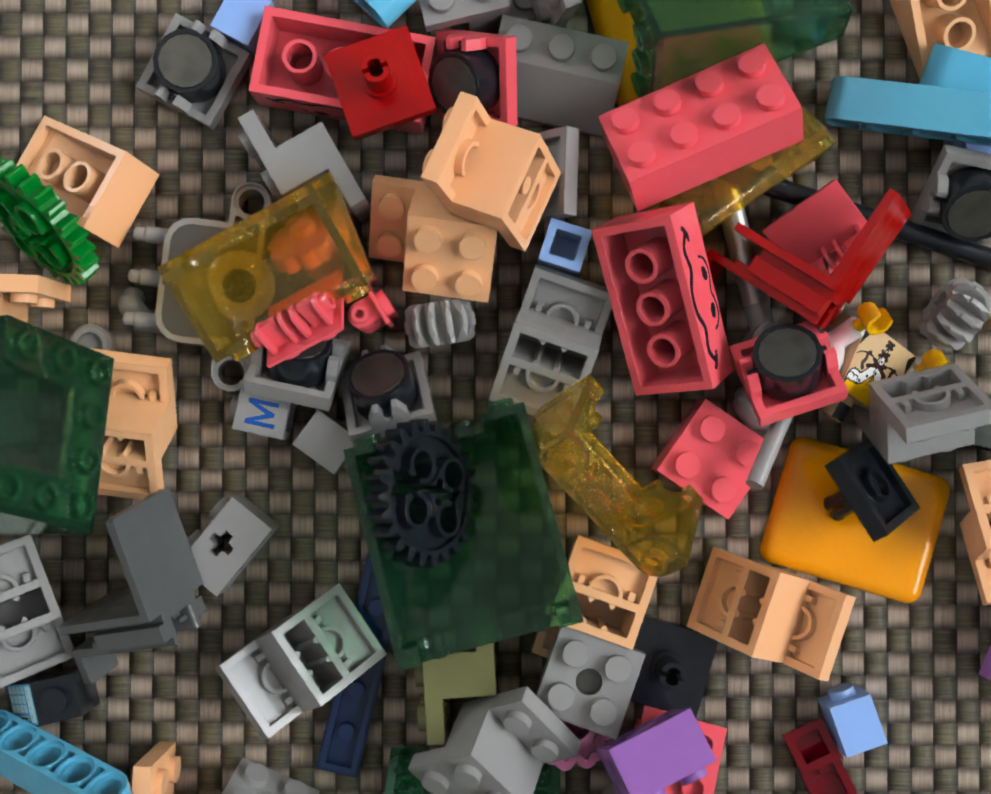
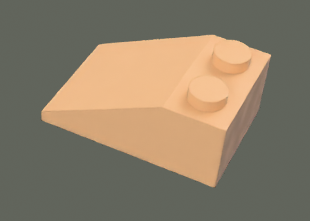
(944, 22)
(92, 176)

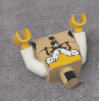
(869, 356)

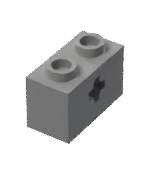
(250, 532)

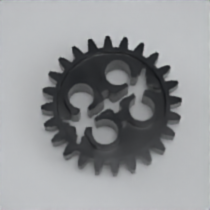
(415, 522)

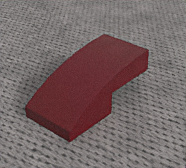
(818, 759)

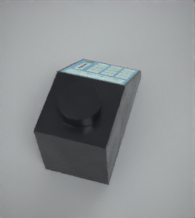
(52, 697)

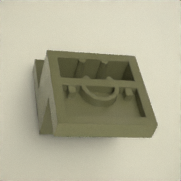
(455, 676)

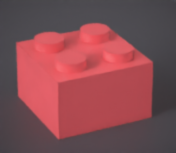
(711, 455)

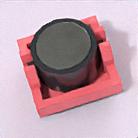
(478, 66)
(788, 371)

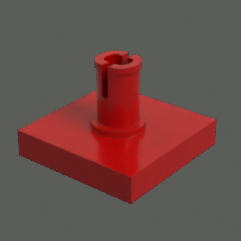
(380, 83)

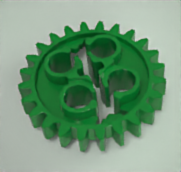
(44, 226)

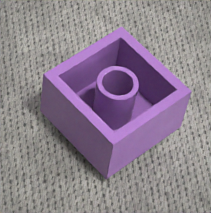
(657, 754)

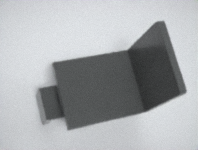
(159, 592)

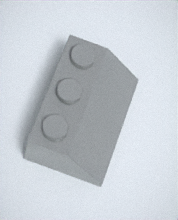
(564, 74)

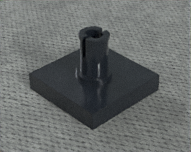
(870, 490)
(674, 665)

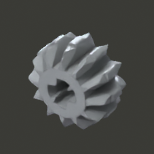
(955, 314)
(439, 323)

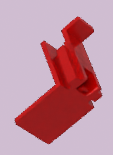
(805, 287)

